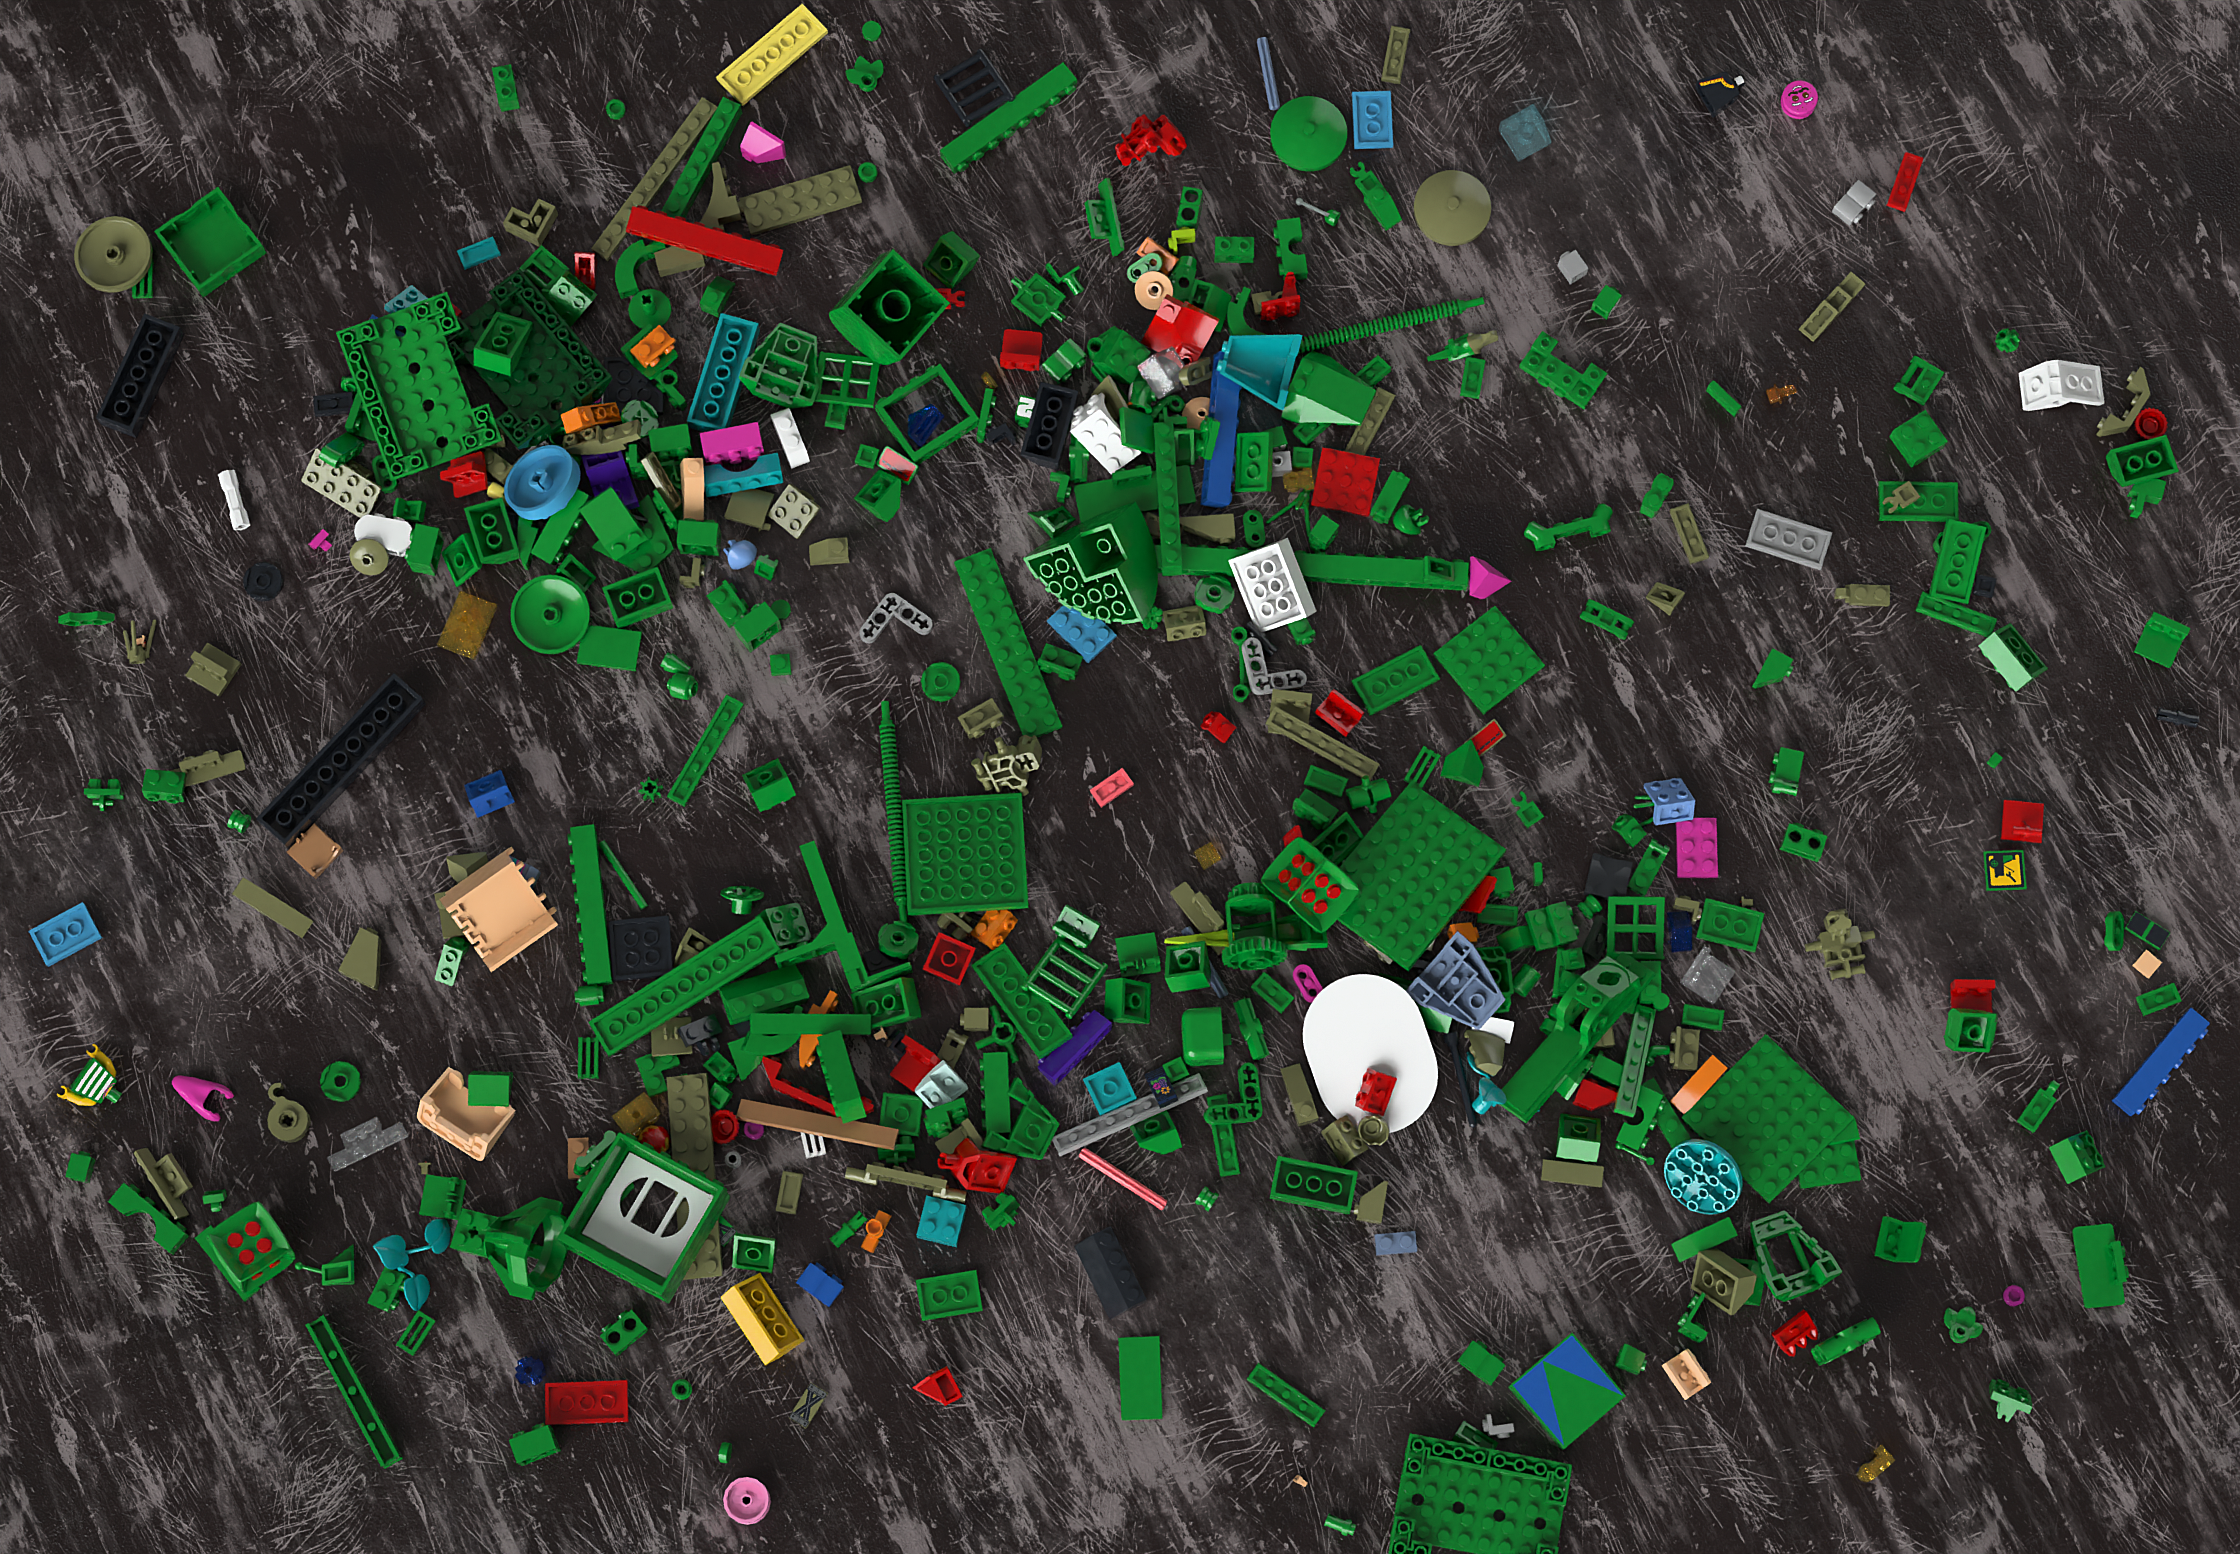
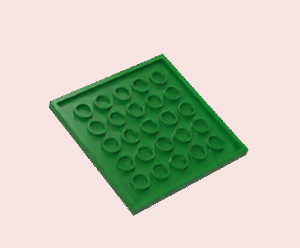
(964, 854)
(1768, 1117)

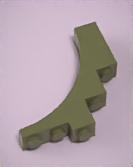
(721, 210)

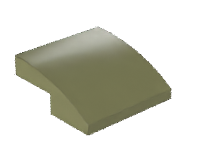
(749, 507)

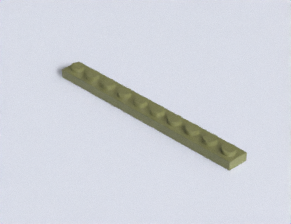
(656, 176)

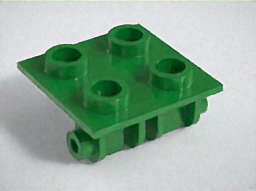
(1138, 955)
(442, 1197)

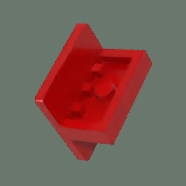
(467, 474)

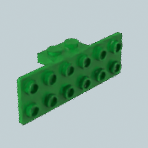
(1127, 487)

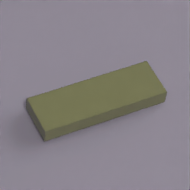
(1395, 55)
(661, 481)
(1689, 533)
(1572, 1173)

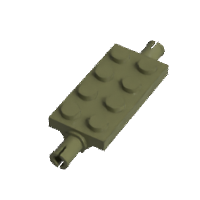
(915, 1179)

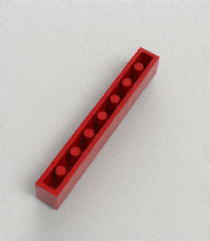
(703, 240)

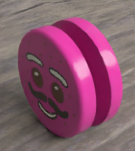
(1799, 99)

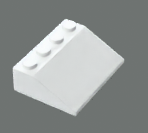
(1272, 585)

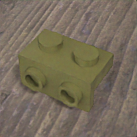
(981, 718)

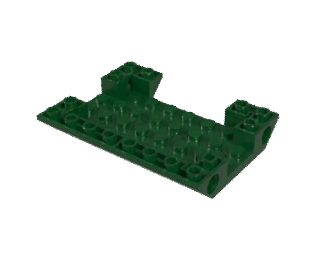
(552, 352)

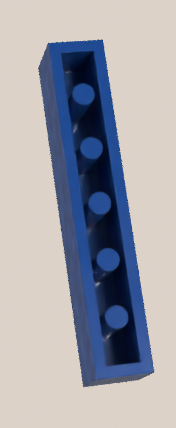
(2160, 1062)

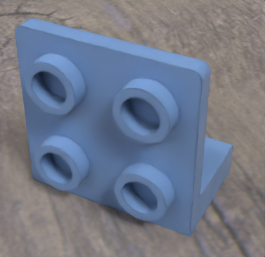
(1671, 801)

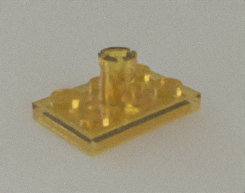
(467, 625)

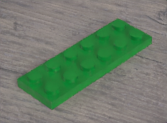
(1026, 1010)

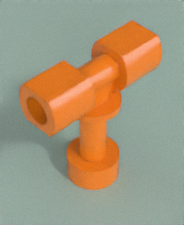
(875, 1229)

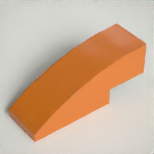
(1698, 1084)

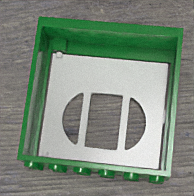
(665, 1256)

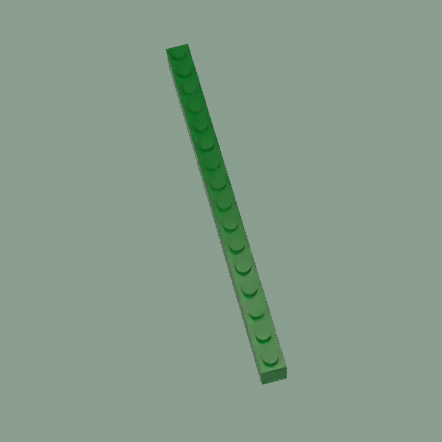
(1325, 568)

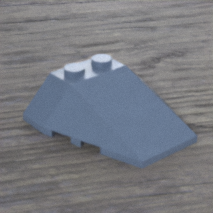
(1458, 984)

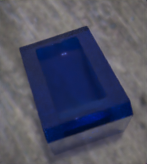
(1679, 931)

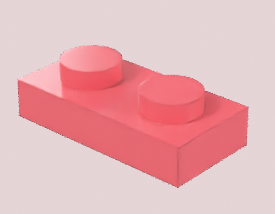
(1111, 787)

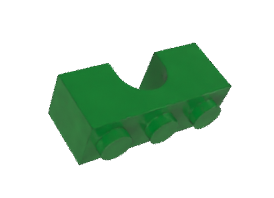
(1289, 232)
(1636, 1135)

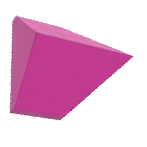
(1485, 578)

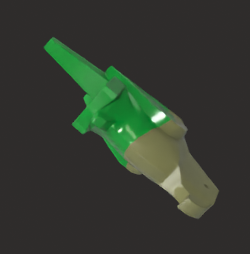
(1465, 346)

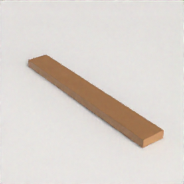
(817, 1124)

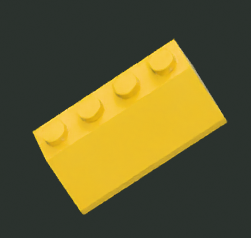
(762, 1318)

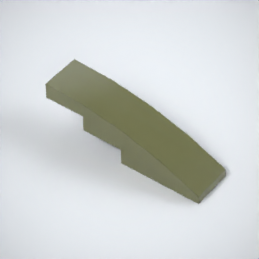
(1832, 306)
(272, 907)

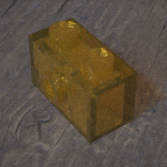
(637, 1115)

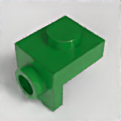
(1064, 489)
(409, 510)
(1629, 829)

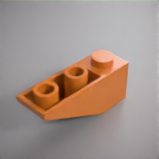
(590, 416)

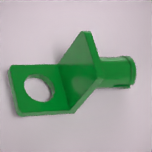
(1069, 278)

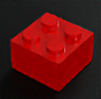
(949, 958)

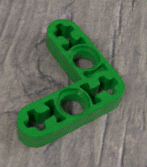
(1242, 1108)

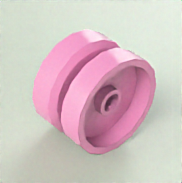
(758, 1505)

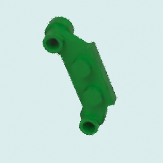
(1244, 686)

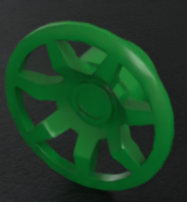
(742, 900)

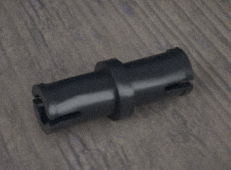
(1265, 642)
(2177, 717)

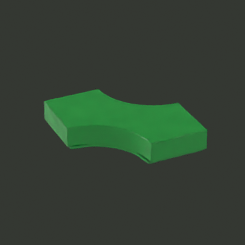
(91, 618)

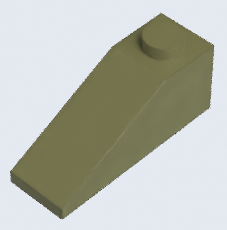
(1211, 527)
(1299, 1095)

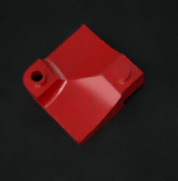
(1180, 326)

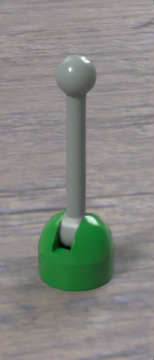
(1331, 216)

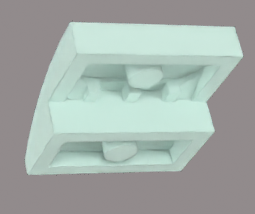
(940, 1086)

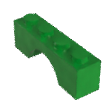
(167, 1234)

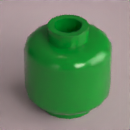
(682, 686)

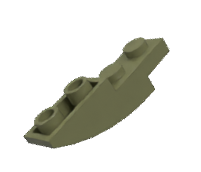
(599, 441)

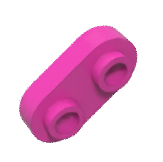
(1308, 983)

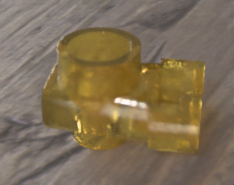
(1302, 479)

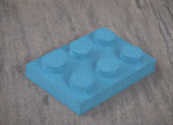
(1372, 119)
(1083, 634)
(65, 934)

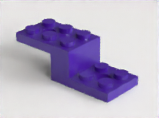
(608, 471)

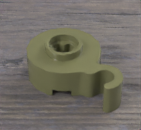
(282, 1110)

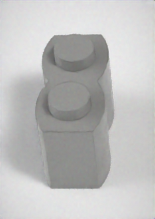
(1854, 203)

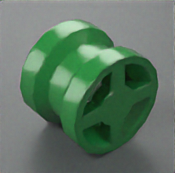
(239, 821)
(1589, 907)
(1206, 1198)

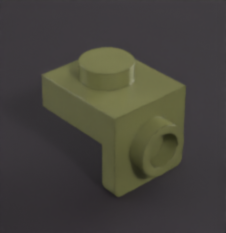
(698, 570)
(1685, 903)

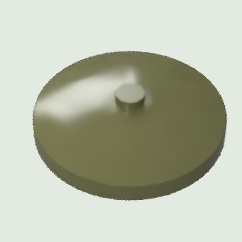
(1452, 208)
(113, 254)

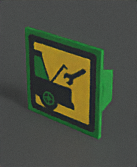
(2004, 870)

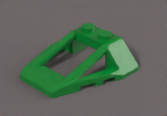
(1801, 1283)

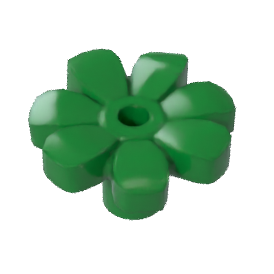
(1153, 617)

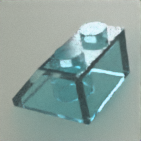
(1525, 132)

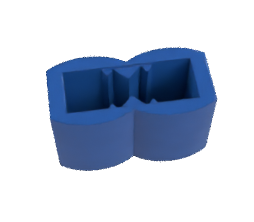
(820, 1284)

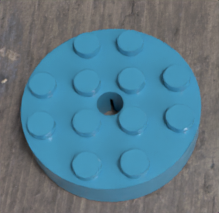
(542, 482)

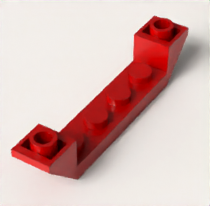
(774, 1067)

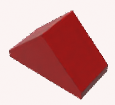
(586, 268)

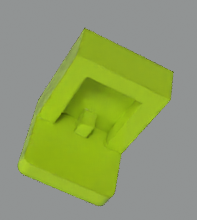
(1181, 236)

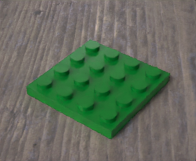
(1489, 660)

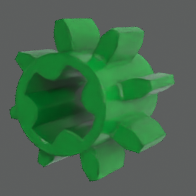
(2007, 340)
(656, 790)

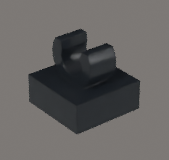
(1422, 964)

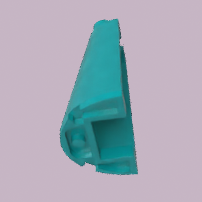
(1261, 364)

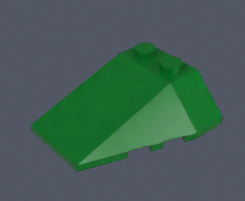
(783, 368)
(1326, 393)

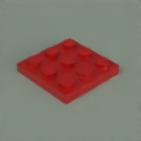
(1345, 482)

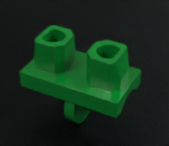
(95, 792)
(900, 1154)
(1003, 1214)

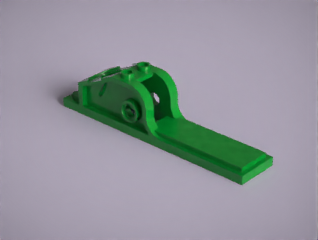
(1567, 1046)

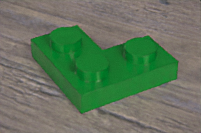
(651, 1072)

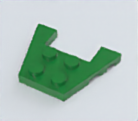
(651, 551)
(1031, 1131)

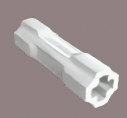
(231, 488)

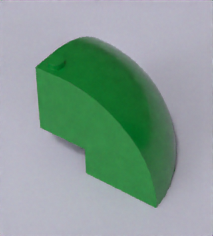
(1101, 566)

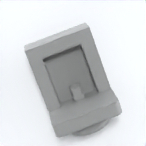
(1501, 1431)

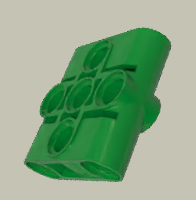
(1845, 1341)

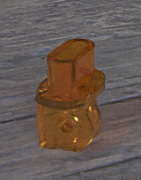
(1776, 394)

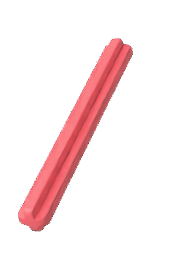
(1123, 1178)

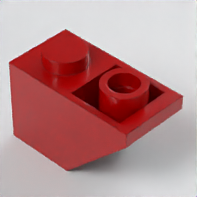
(1593, 1096)

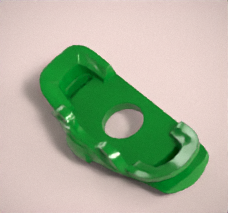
(1184, 269)

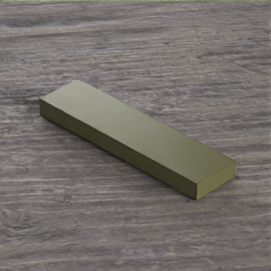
(1366, 432)

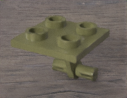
(1113, 398)

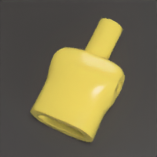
(496, 491)

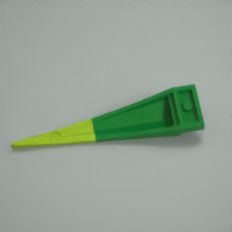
(1291, 932)

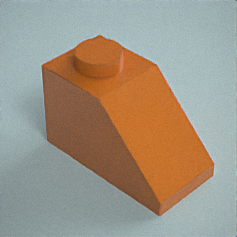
(1466, 930)

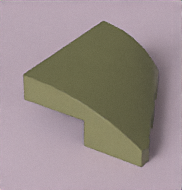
(1487, 1051)

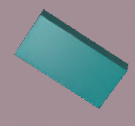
(478, 253)

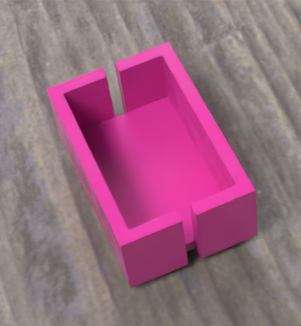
(732, 444)

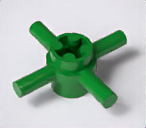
(994, 1038)

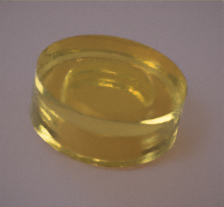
(988, 380)

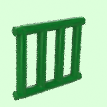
(1079, 996)

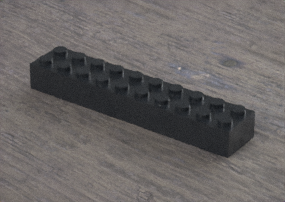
(341, 761)

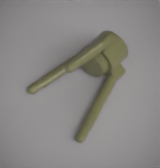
(136, 653)

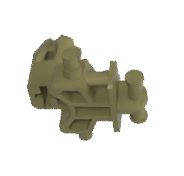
(1010, 764)
(1841, 944)

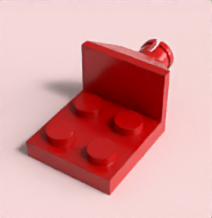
(978, 1168)

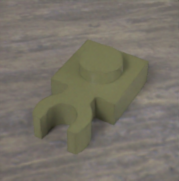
(1261, 297)
(1902, 495)

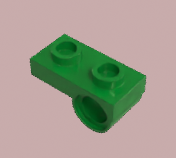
(676, 398)

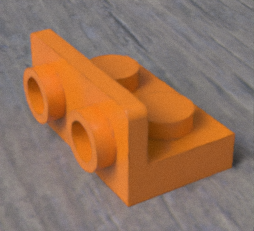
(653, 346)

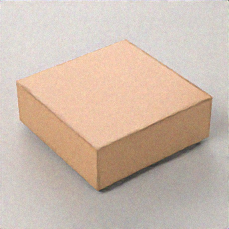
(2147, 964)

